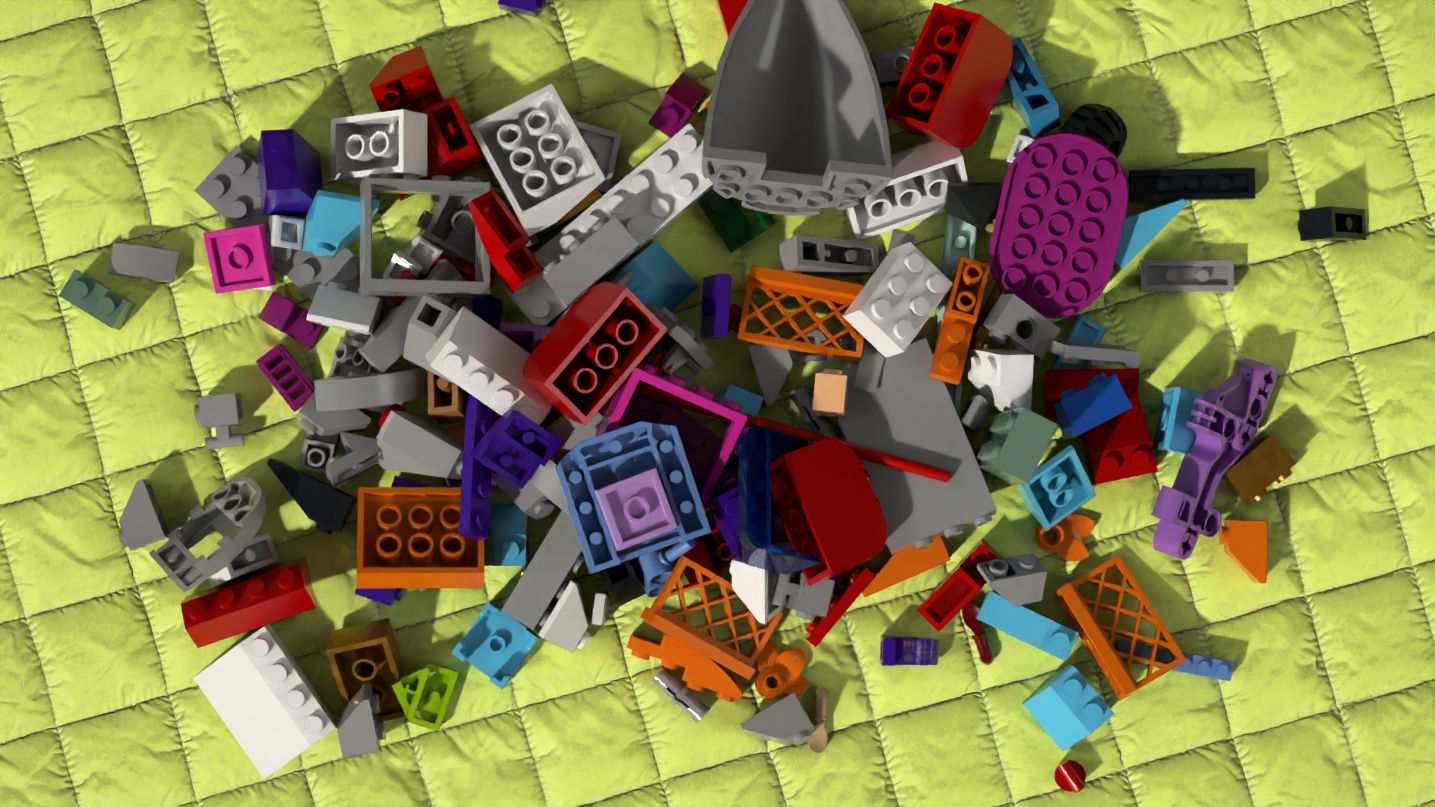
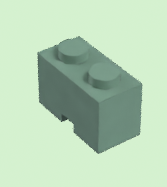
(97, 299)

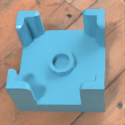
(496, 644)

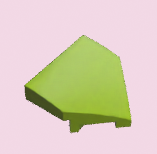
(426, 694)

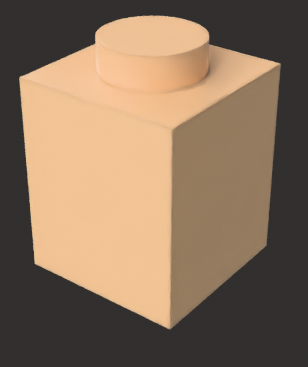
(830, 393)

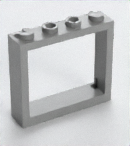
(432, 288)

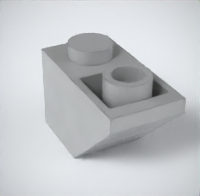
(1016, 578)
(359, 725)

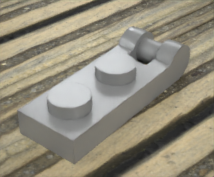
(1095, 353)

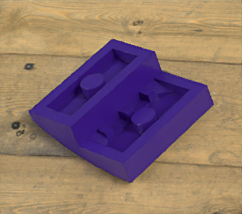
(515, 447)

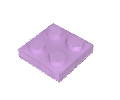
(636, 509)

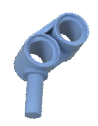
(657, 566)

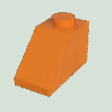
(1247, 546)

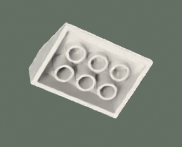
(537, 158)
(267, 701)

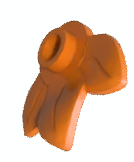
(1068, 537)
(784, 669)

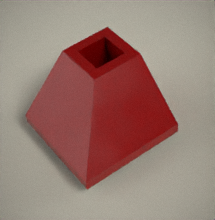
(406, 83)

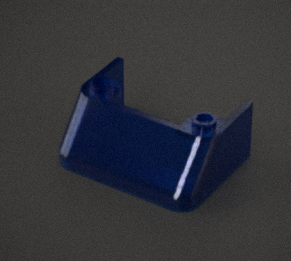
(755, 451)

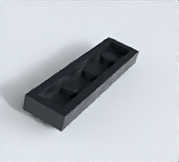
(1192, 184)

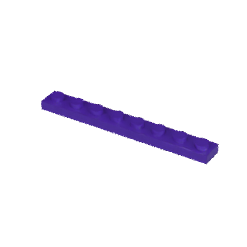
(479, 419)

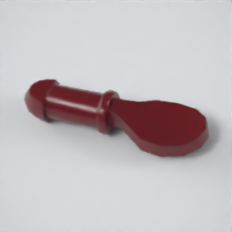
(969, 613)

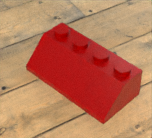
(248, 602)

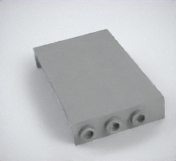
(918, 422)

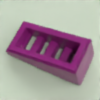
(263, 363)

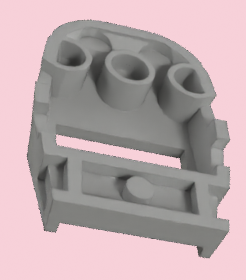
(234, 512)

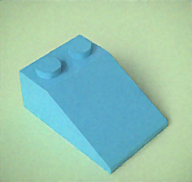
(1057, 488)

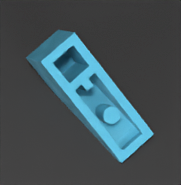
(1142, 228)
(1027, 625)

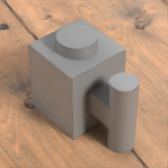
(220, 413)
(804, 598)

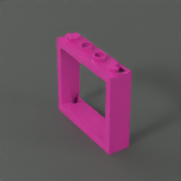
(698, 396)

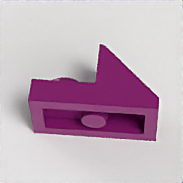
(677, 105)
(290, 319)

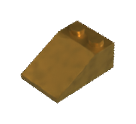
(366, 656)

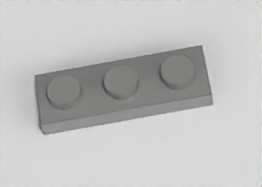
(1186, 275)

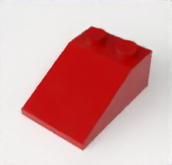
(1119, 447)

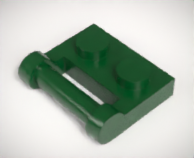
(731, 222)

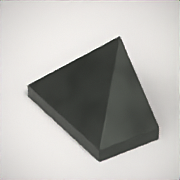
(973, 202)

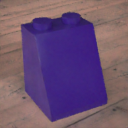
(287, 172)

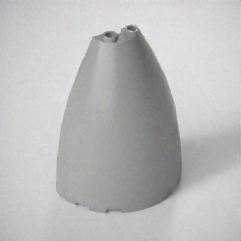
(796, 111)

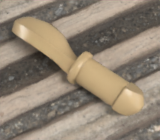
(819, 737)

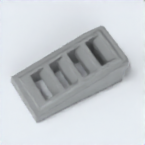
(975, 413)

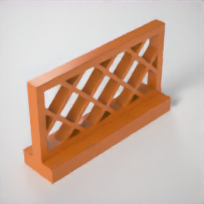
(802, 288)
(693, 635)
(1096, 639)

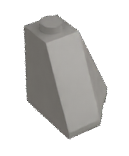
(419, 446)

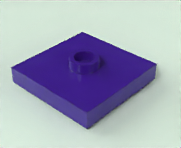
(715, 306)

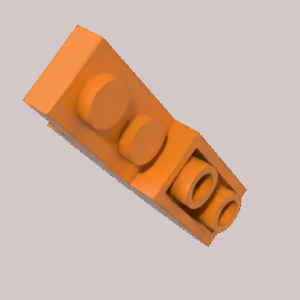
(958, 320)
(699, 670)

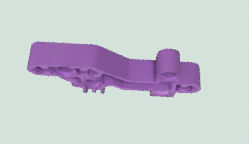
(1224, 431)

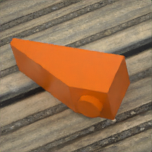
(906, 565)

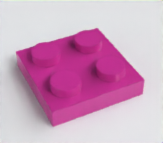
(239, 258)

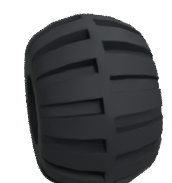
(1100, 124)

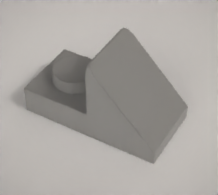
(361, 454)

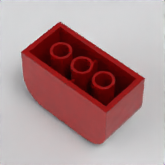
(952, 77)
(592, 350)
(828, 507)

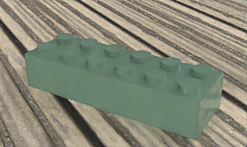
(1014, 445)

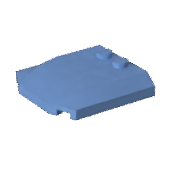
(619, 456)

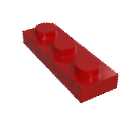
(839, 603)

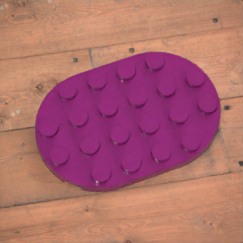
(1059, 223)

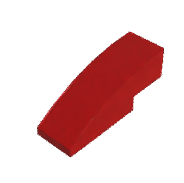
(504, 241)
(957, 587)

